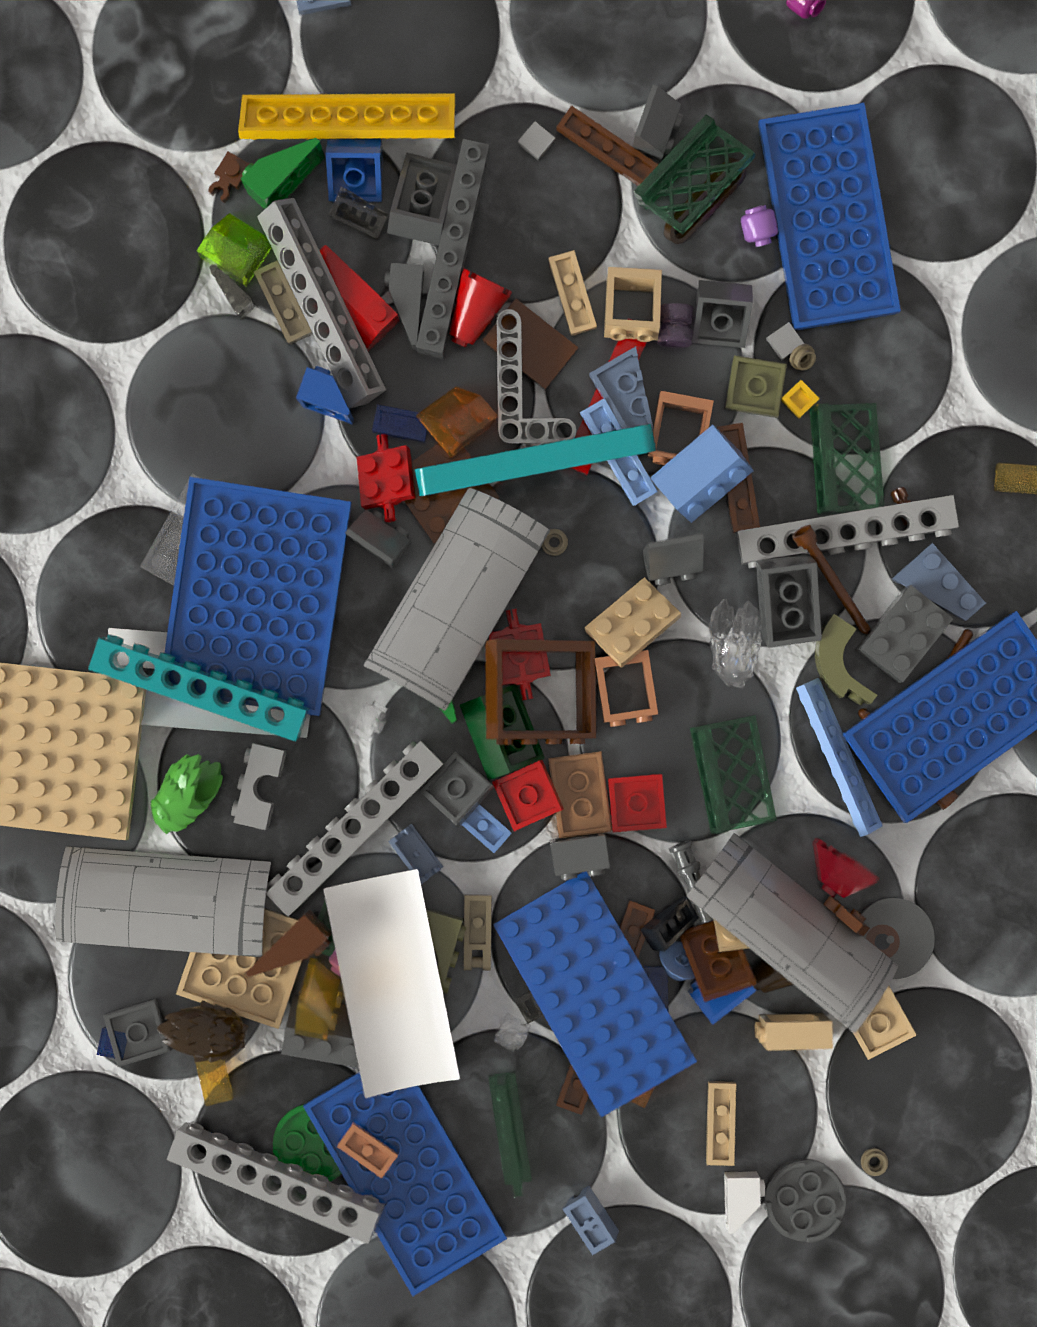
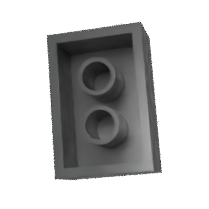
(789, 600)
(904, 634)

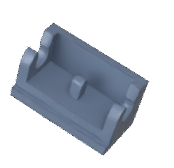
(416, 853)
(591, 1220)

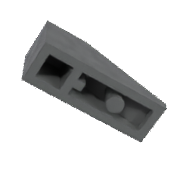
(406, 291)

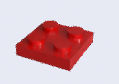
(528, 795)
(637, 803)

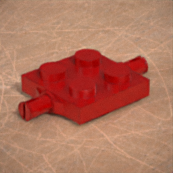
(385, 477)
(522, 667)

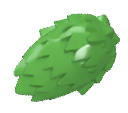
(185, 792)

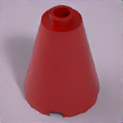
(475, 307)

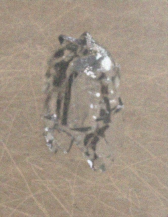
(735, 642)

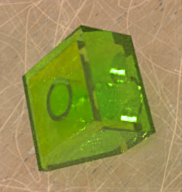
(235, 248)

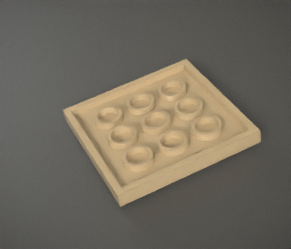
(223, 981)

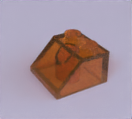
(457, 418)

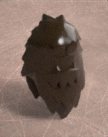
(204, 1032)

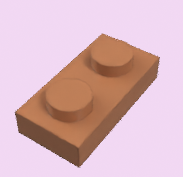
(367, 1150)

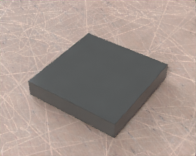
(457, 789)
(140, 1026)

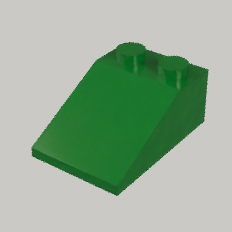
(282, 172)

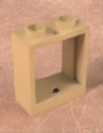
(633, 280)
(794, 1031)

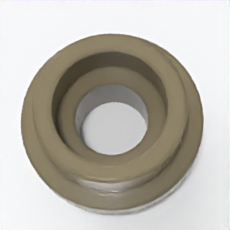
(803, 357)
(555, 533)
(882, 1164)

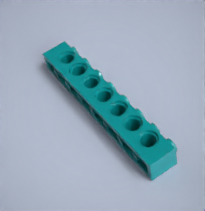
(106, 663)

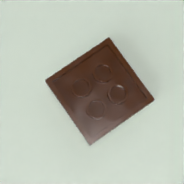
(436, 509)

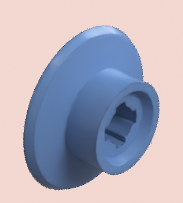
(676, 962)

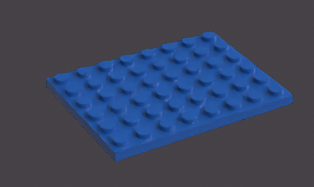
(258, 588)

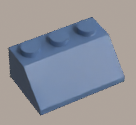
(702, 473)

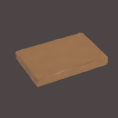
(583, 794)

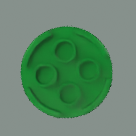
(300, 1144)

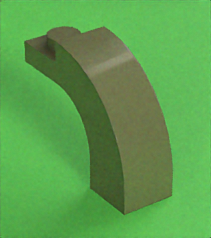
(830, 664)

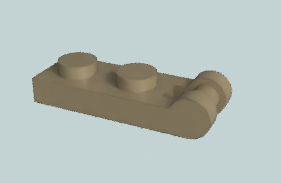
(478, 931)

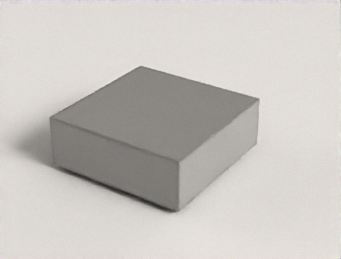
(536, 140)
(784, 341)

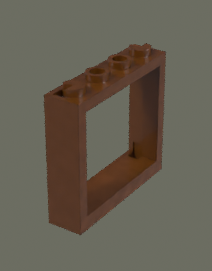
(584, 690)

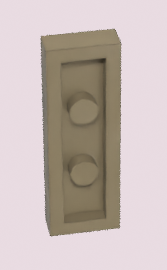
(283, 302)

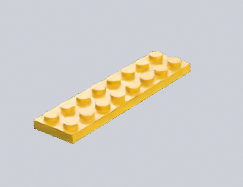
(347, 116)

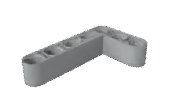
(515, 390)

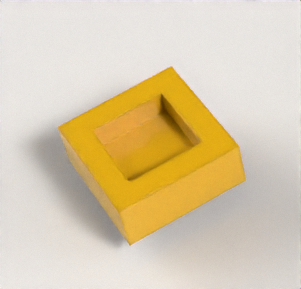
(800, 399)

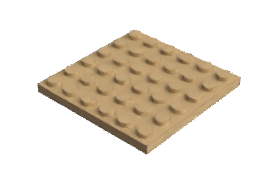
(68, 750)

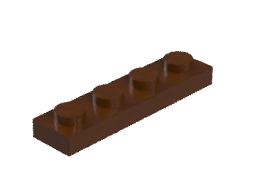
(605, 146)
(742, 497)

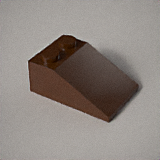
(298, 943)

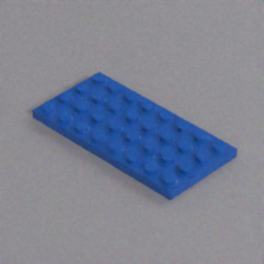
(829, 216)
(952, 719)
(594, 993)
(432, 1205)

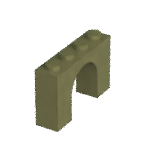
(445, 932)

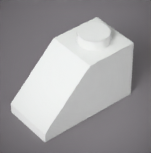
(741, 1197)

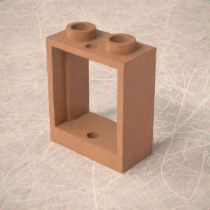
(683, 403)
(640, 715)

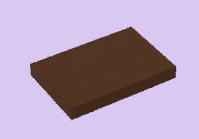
(543, 347)
(715, 971)

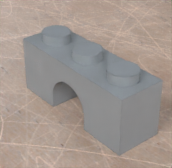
(251, 808)

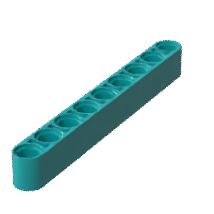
(535, 459)

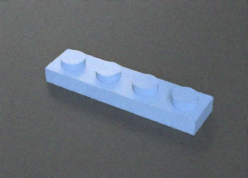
(627, 469)

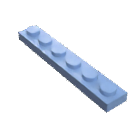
(839, 757)

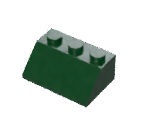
(501, 759)

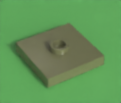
(755, 386)

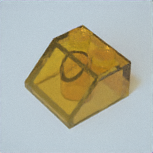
(318, 1002)

